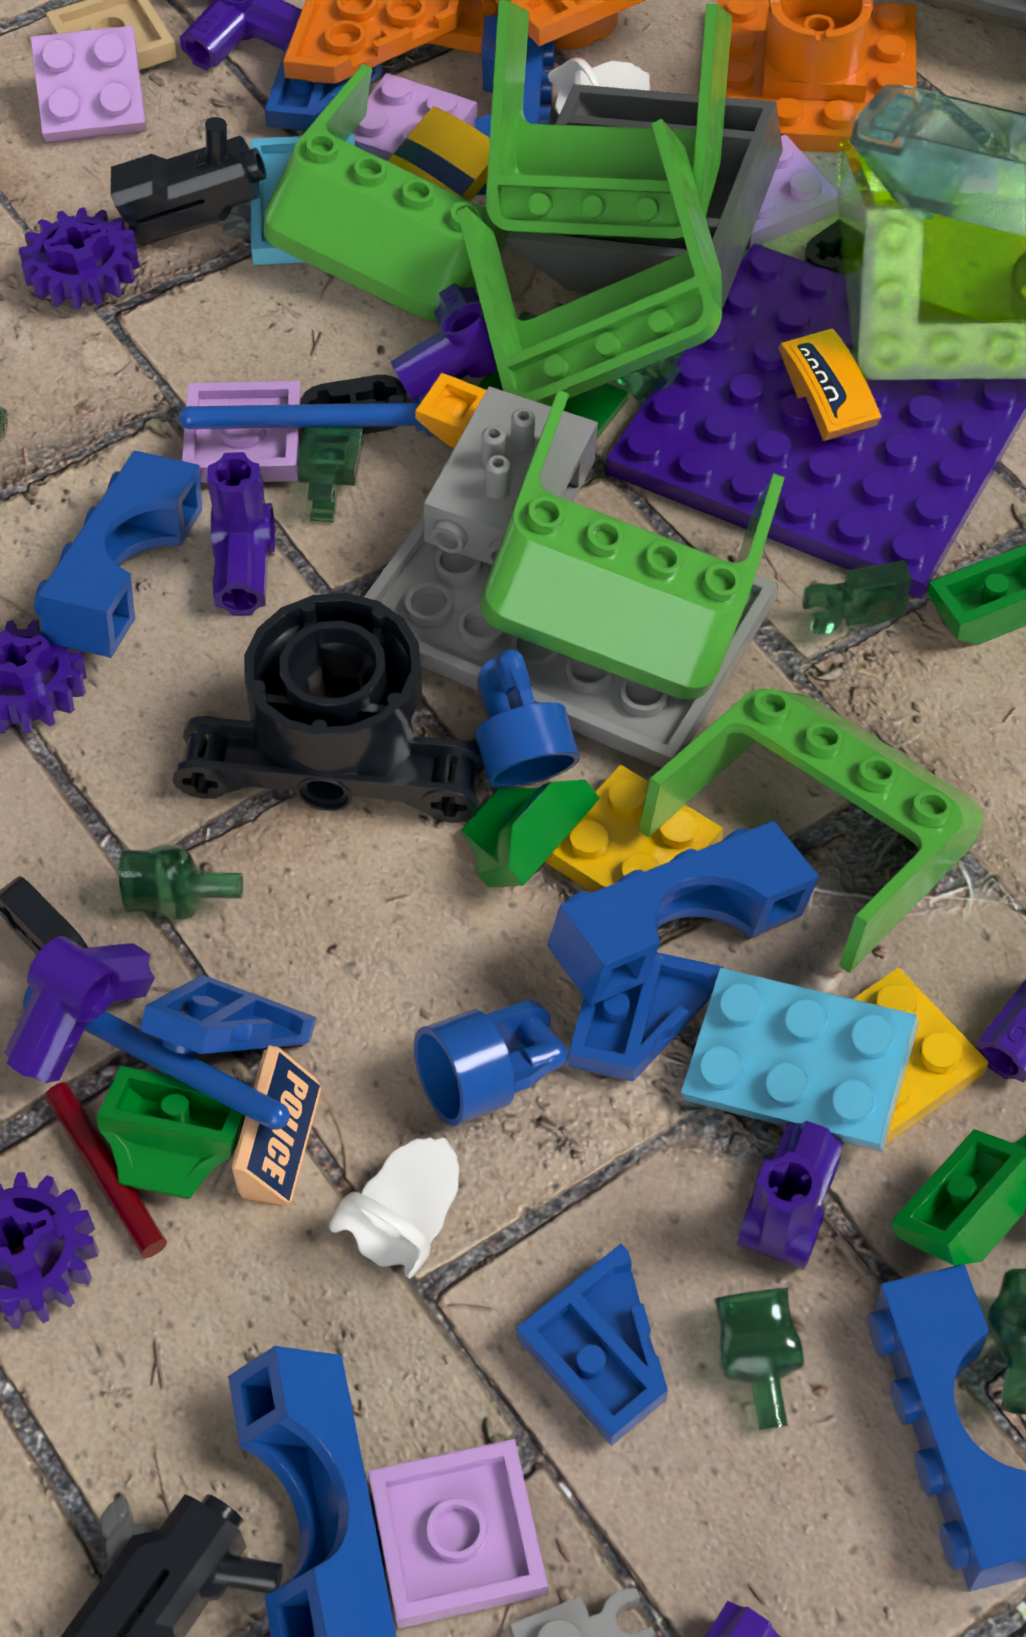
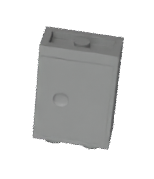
(487, 468)

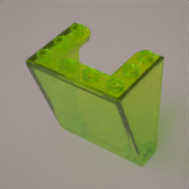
(928, 291)

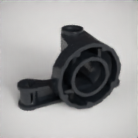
(339, 745)

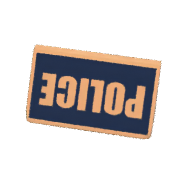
(270, 1159)

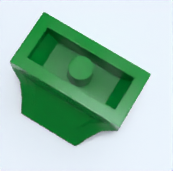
(983, 597)
(524, 827)
(165, 1132)
(967, 1201)

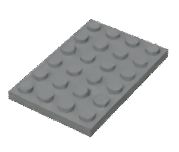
(441, 604)

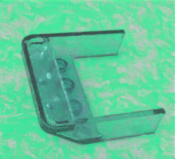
(946, 156)

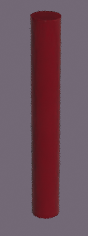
(104, 1170)

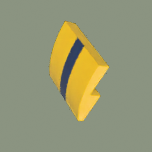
(446, 153)

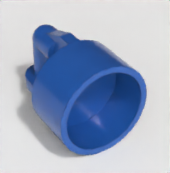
(520, 738)
(482, 1059)

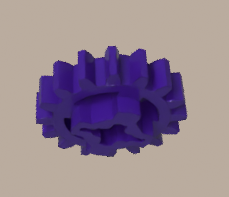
(79, 258)
(36, 677)
(50, 1236)

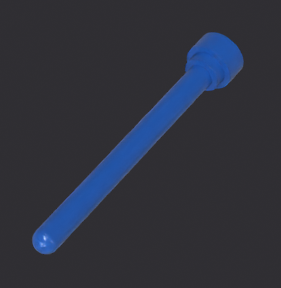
(302, 416)
(187, 1070)

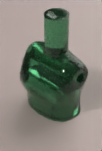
(169, 882)
(1008, 1331)
(760, 1348)

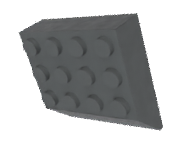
(745, 172)

